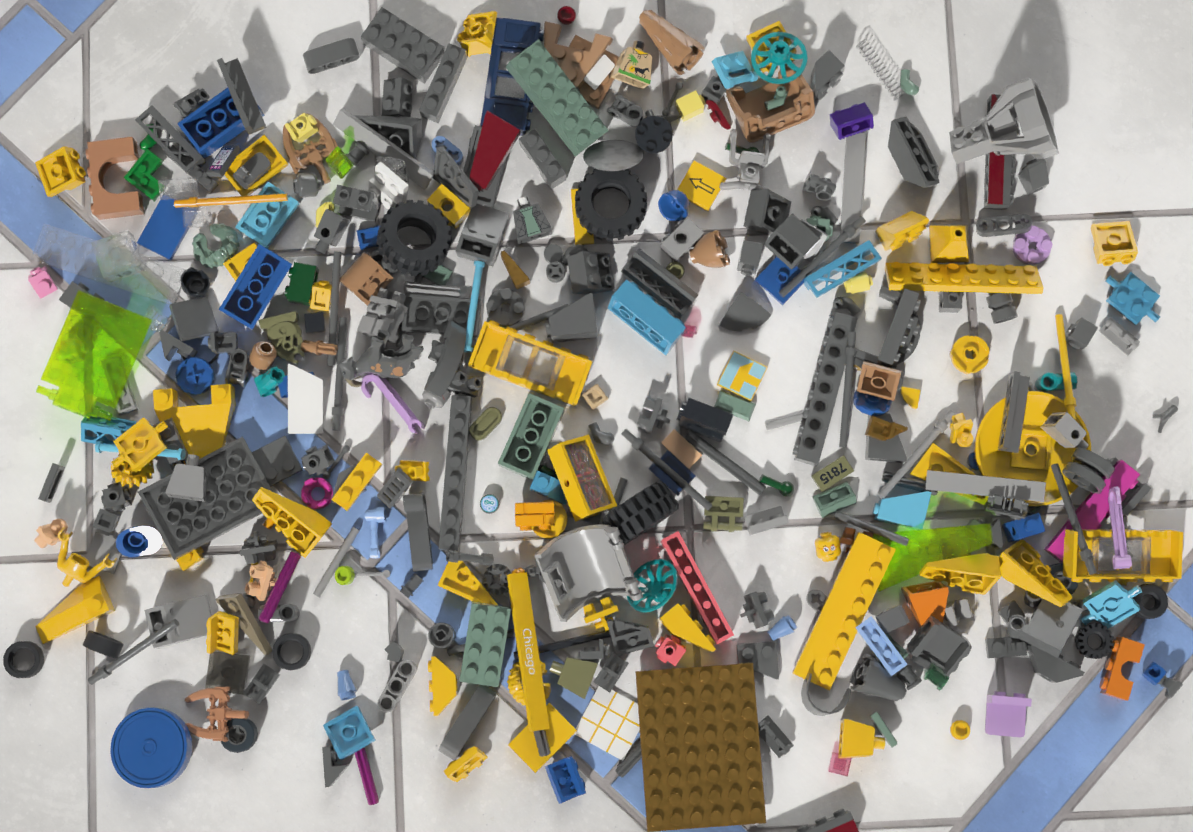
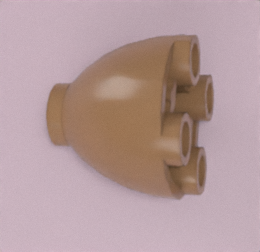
(710, 251)

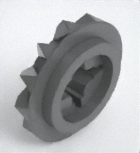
(496, 588)

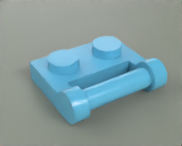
(733, 64)

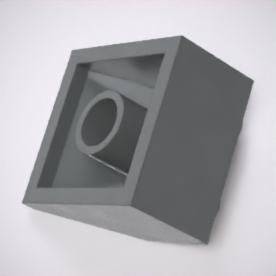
(766, 211)

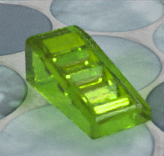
(339, 162)

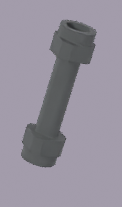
(483, 559)

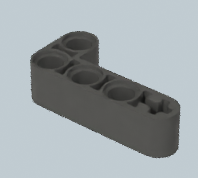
(418, 530)
(467, 721)

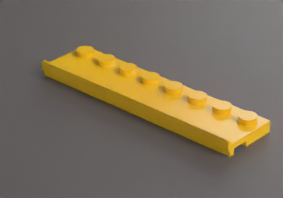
(844, 610)

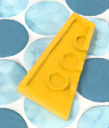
(938, 460)

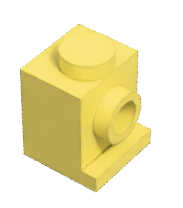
(308, 129)

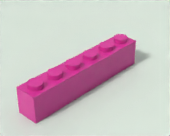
(1095, 507)

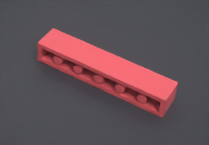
(697, 588)

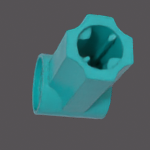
(1055, 381)
(267, 382)

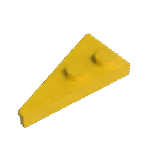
(461, 581)

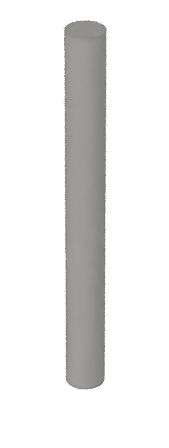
(336, 561)

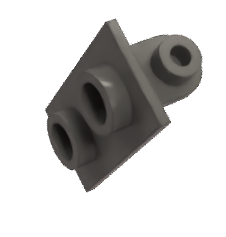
(774, 737)

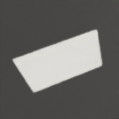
(304, 402)

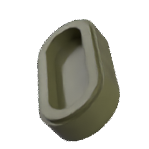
(485, 423)

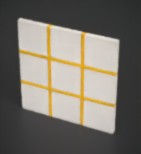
(610, 722)

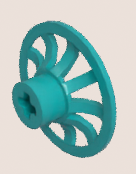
(779, 55)
(656, 588)

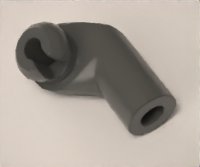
(825, 213)
(571, 251)
(846, 303)

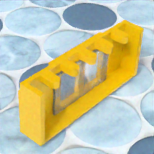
(530, 363)
(1152, 553)

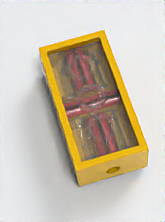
(582, 477)

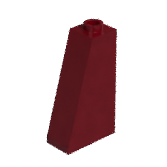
(493, 147)

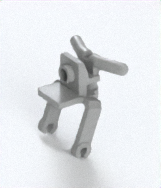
(748, 165)

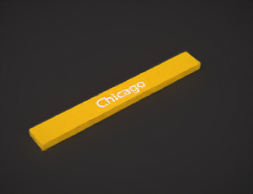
(528, 652)

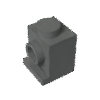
(711, 94)

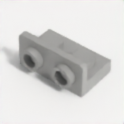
(765, 520)

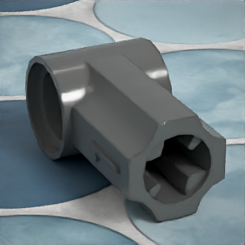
(279, 614)

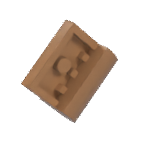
(365, 278)

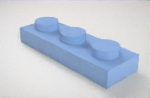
(881, 646)

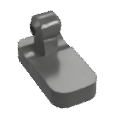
(252, 170)

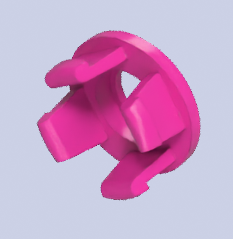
(306, 491)

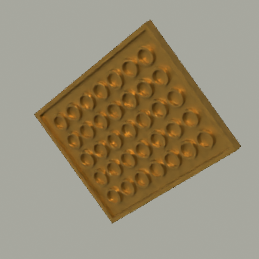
(700, 747)

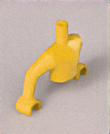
(76, 565)

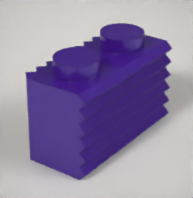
(851, 120)

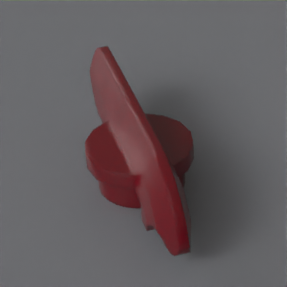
(717, 115)

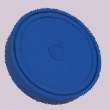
(151, 747)

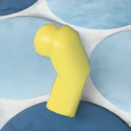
(320, 211)

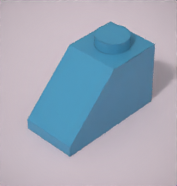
(548, 487)

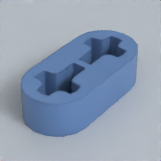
(449, 148)

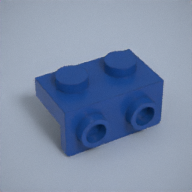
(565, 779)

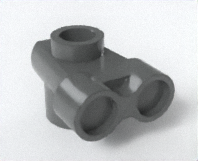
(822, 186)

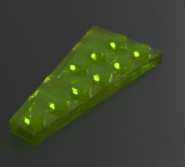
(931, 546)

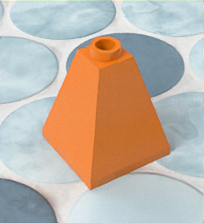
(926, 600)

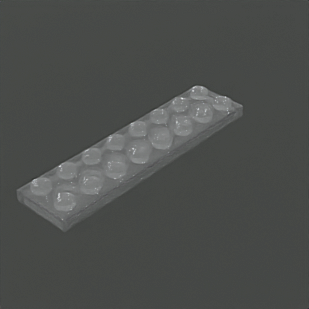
(76, 255)

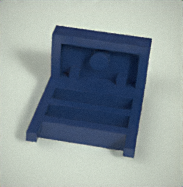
(678, 467)

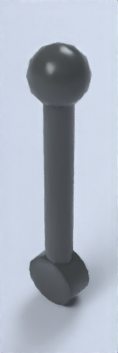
(678, 86)
(327, 475)

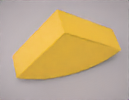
(910, 396)

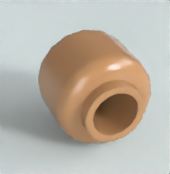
(262, 355)

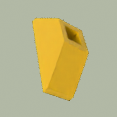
(442, 685)

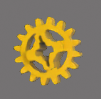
(129, 476)

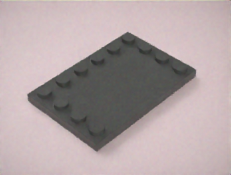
(230, 485)

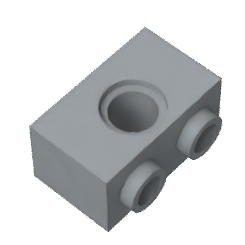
(679, 250)

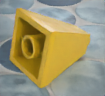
(949, 243)

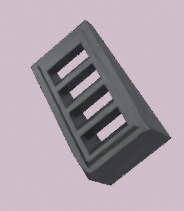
(394, 489)

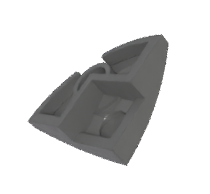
(744, 314)

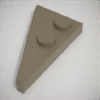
(237, 606)

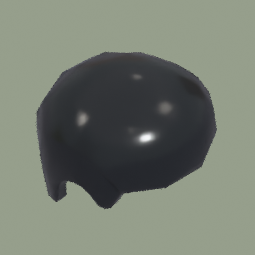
(195, 282)

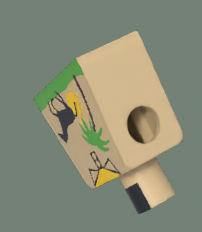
(634, 66)

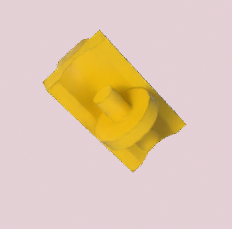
(961, 430)
(415, 469)
(591, 615)

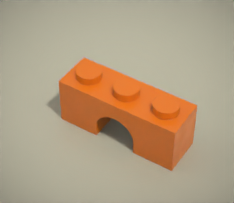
(1114, 683)

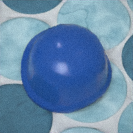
(674, 205)

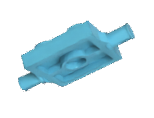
(1111, 604)

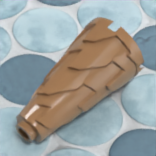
(673, 43)

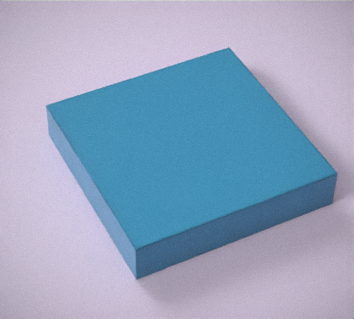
(349, 732)

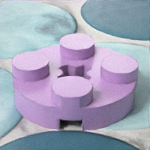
(1032, 256)

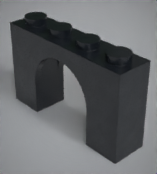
(704, 419)

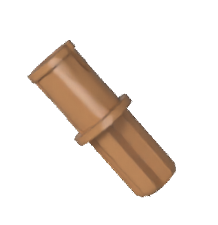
(319, 347)

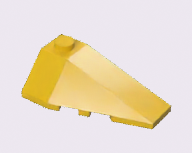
(298, 523)
(1023, 567)
(972, 572)
(81, 607)

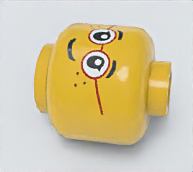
(828, 547)

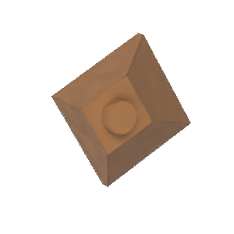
(879, 381)

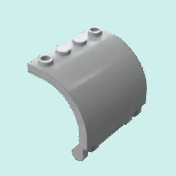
(585, 568)

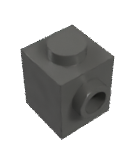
(1080, 333)

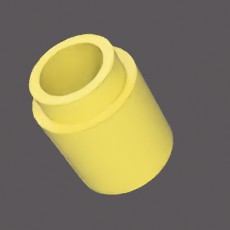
(858, 283)

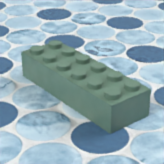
(556, 98)

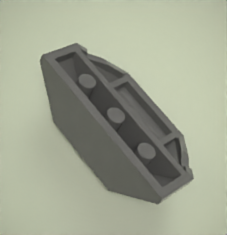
(912, 154)

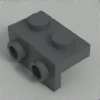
(397, 97)

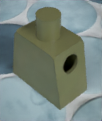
(575, 675)

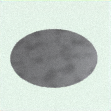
(613, 155)

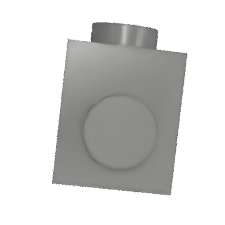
(957, 610)

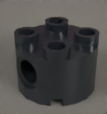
(654, 134)

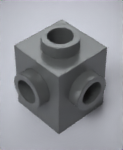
(317, 460)
(122, 500)

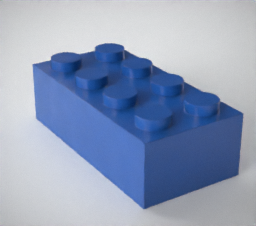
(213, 124)
(255, 286)

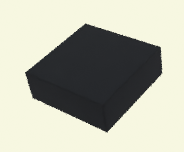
(315, 322)

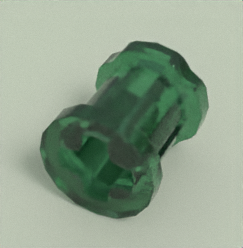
(936, 677)

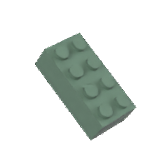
(531, 436)
(485, 644)

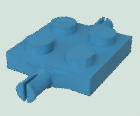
(1133, 298)

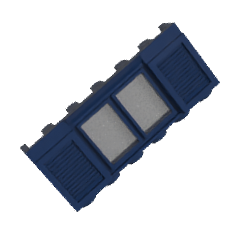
(502, 92)

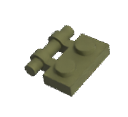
(724, 507)

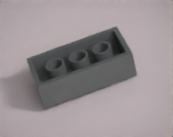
(403, 45)

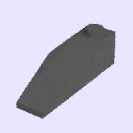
(400, 130)

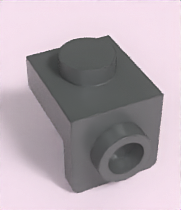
(223, 342)

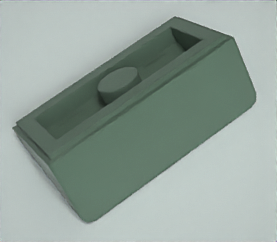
(834, 499)

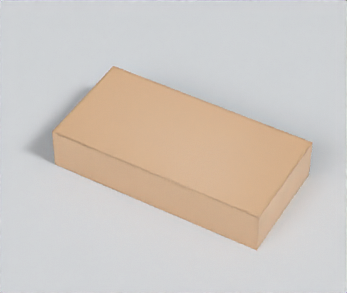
(681, 449)

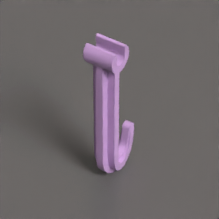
(394, 398)
(1121, 558)

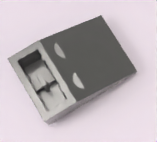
(482, 234)

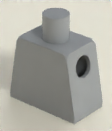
(1065, 430)
(188, 481)

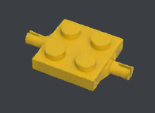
(139, 444)

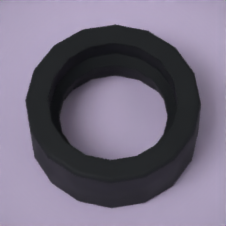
(103, 644)
(277, 648)
(8, 659)

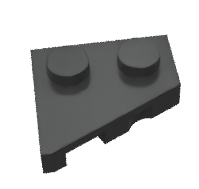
(629, 636)

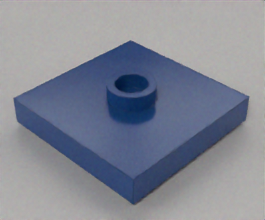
(777, 276)

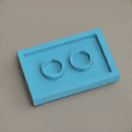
(266, 219)

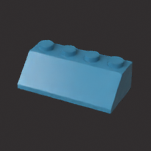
(646, 317)

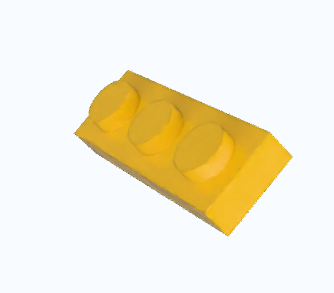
(357, 481)

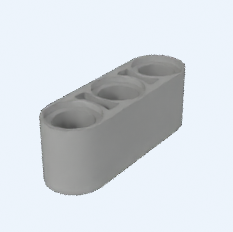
(390, 693)

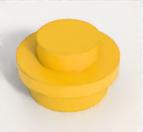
(960, 729)

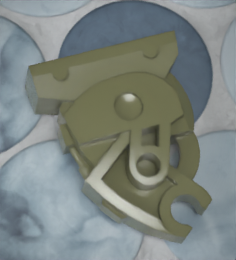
(282, 333)

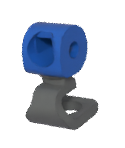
(1157, 675)

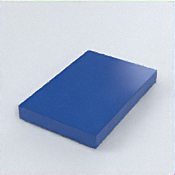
(164, 230)

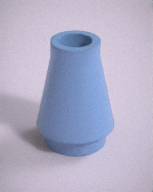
(782, 628)
(346, 688)

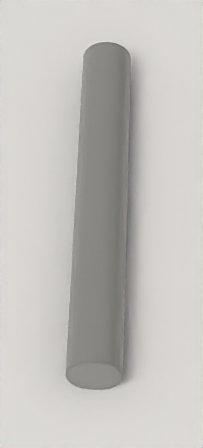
(785, 421)

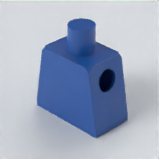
(1024, 528)

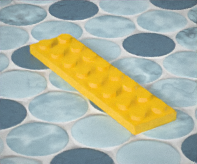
(963, 278)

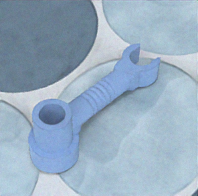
(375, 516)

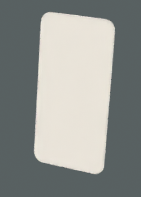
(599, 72)

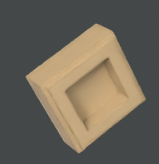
(594, 396)

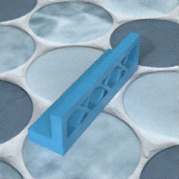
(840, 265)
(101, 426)

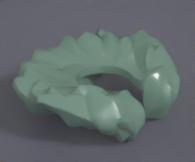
(227, 250)

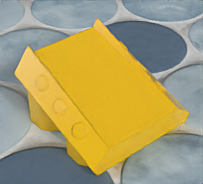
(478, 33)

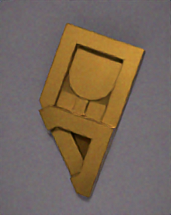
(883, 429)

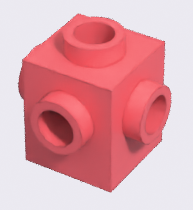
(673, 655)

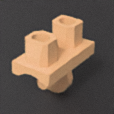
(49, 533)
(263, 580)

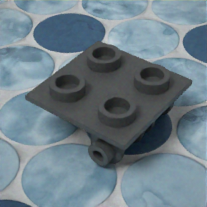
(1016, 510)

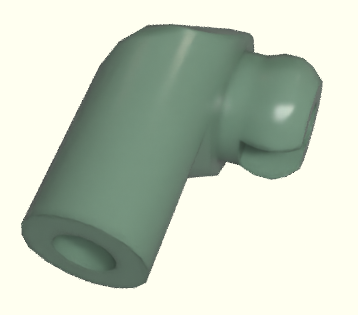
(906, 84)

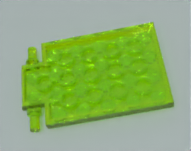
(93, 356)

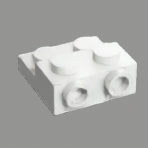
(388, 186)

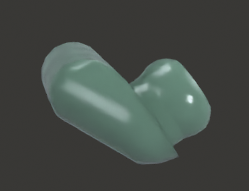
(779, 98)

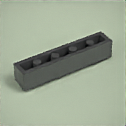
(202, 177)

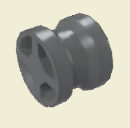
(553, 270)

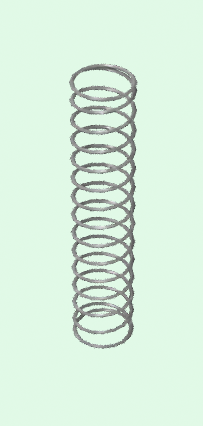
(887, 83)

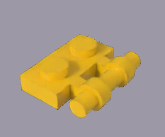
(465, 764)

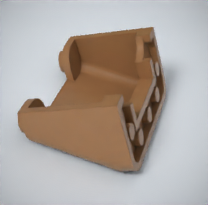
(757, 121)

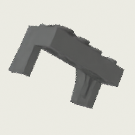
(904, 318)

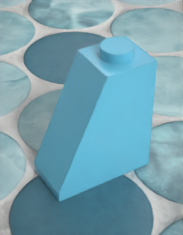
(904, 510)

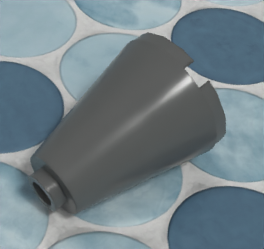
(873, 679)

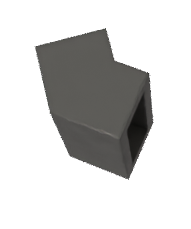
(395, 652)

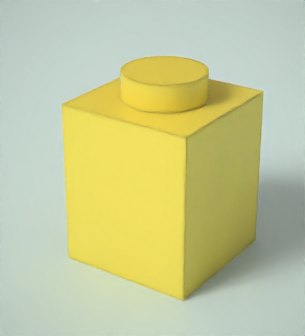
(690, 105)

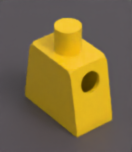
(858, 740)

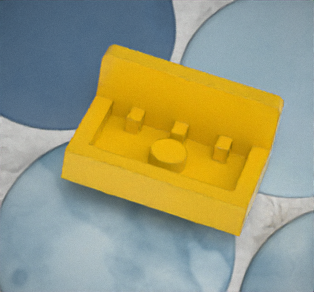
(222, 633)

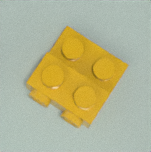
(755, 36)
(61, 171)
(1114, 243)

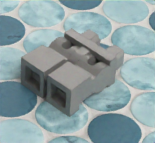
(384, 314)

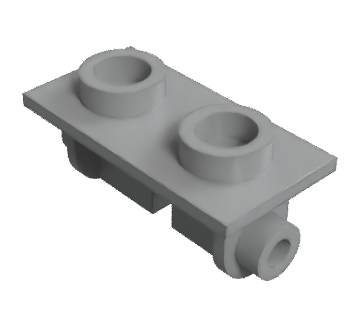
(1119, 336)

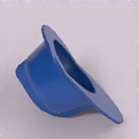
(138, 541)

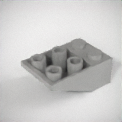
(191, 616)

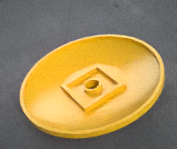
(1022, 465)

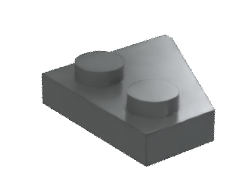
(762, 656)

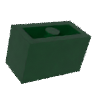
(301, 282)

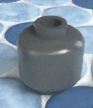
(307, 185)

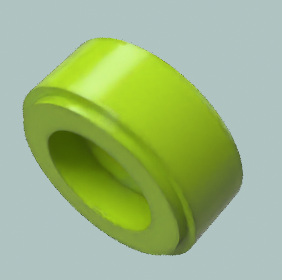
(344, 575)

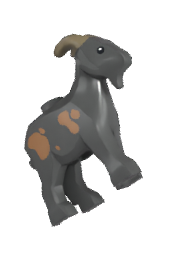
(381, 360)

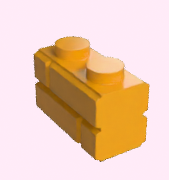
(534, 515)

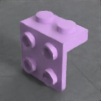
(1006, 714)

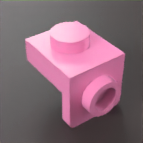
(42, 281)

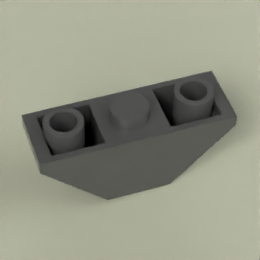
(1052, 668)

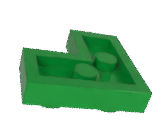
(141, 174)

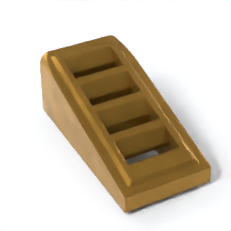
(517, 276)

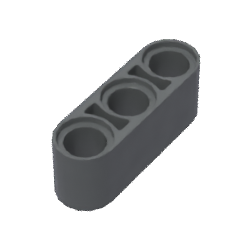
(331, 55)

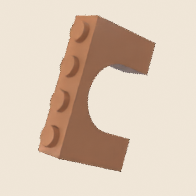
(102, 156)

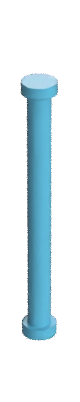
(473, 305)
(179, 454)

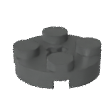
(505, 296)

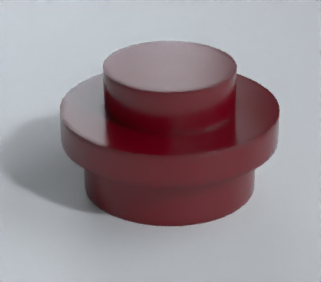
(566, 15)

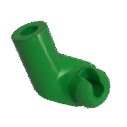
(148, 142)

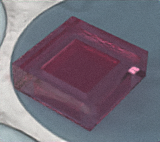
(839, 765)

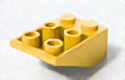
(901, 229)
(682, 626)

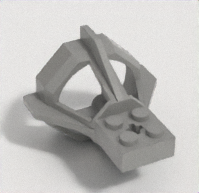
(1001, 131)

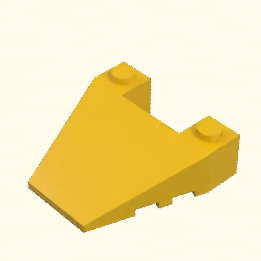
(200, 426)

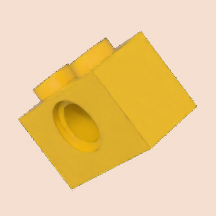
(442, 197)

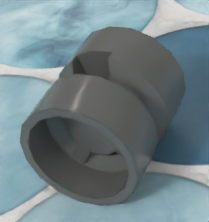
(1002, 307)
(441, 635)

